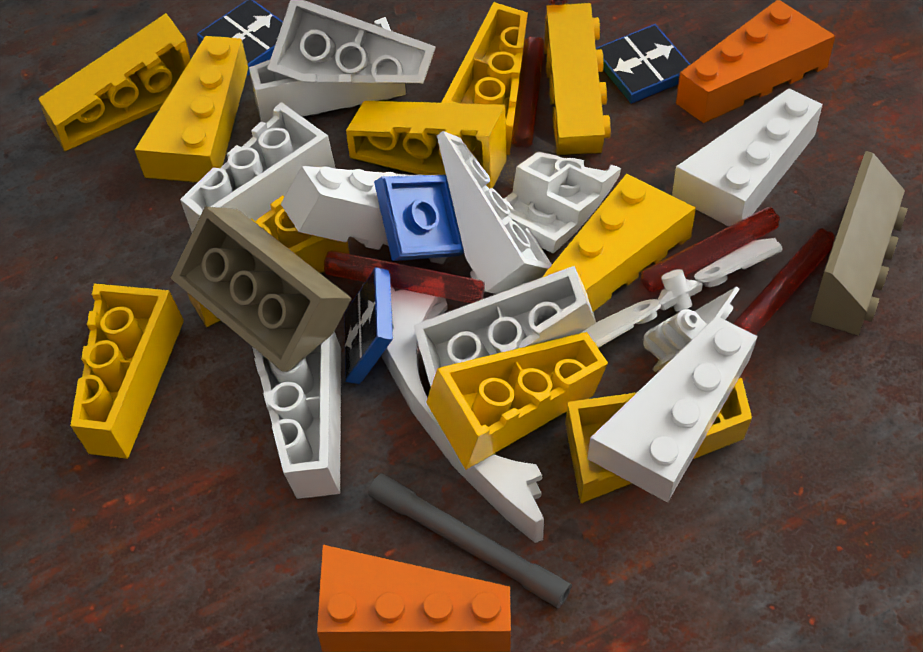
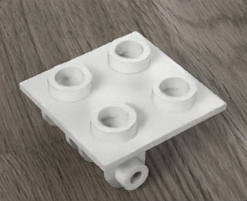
(677, 331)

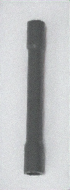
(531, 576)

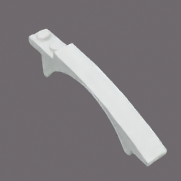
(503, 482)

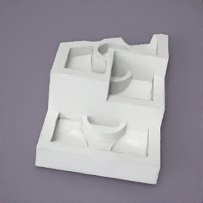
(557, 196)

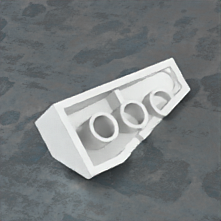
(337, 48)
(491, 241)

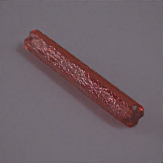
(528, 92)
(712, 247)
(406, 277)
(786, 281)

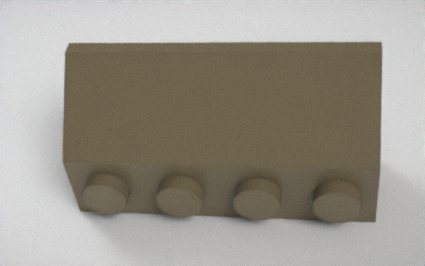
(859, 249)
(259, 287)

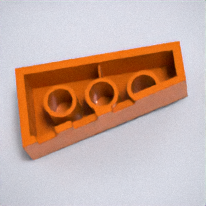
(752, 60)
(407, 608)

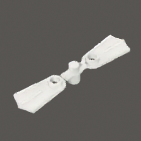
(679, 290)

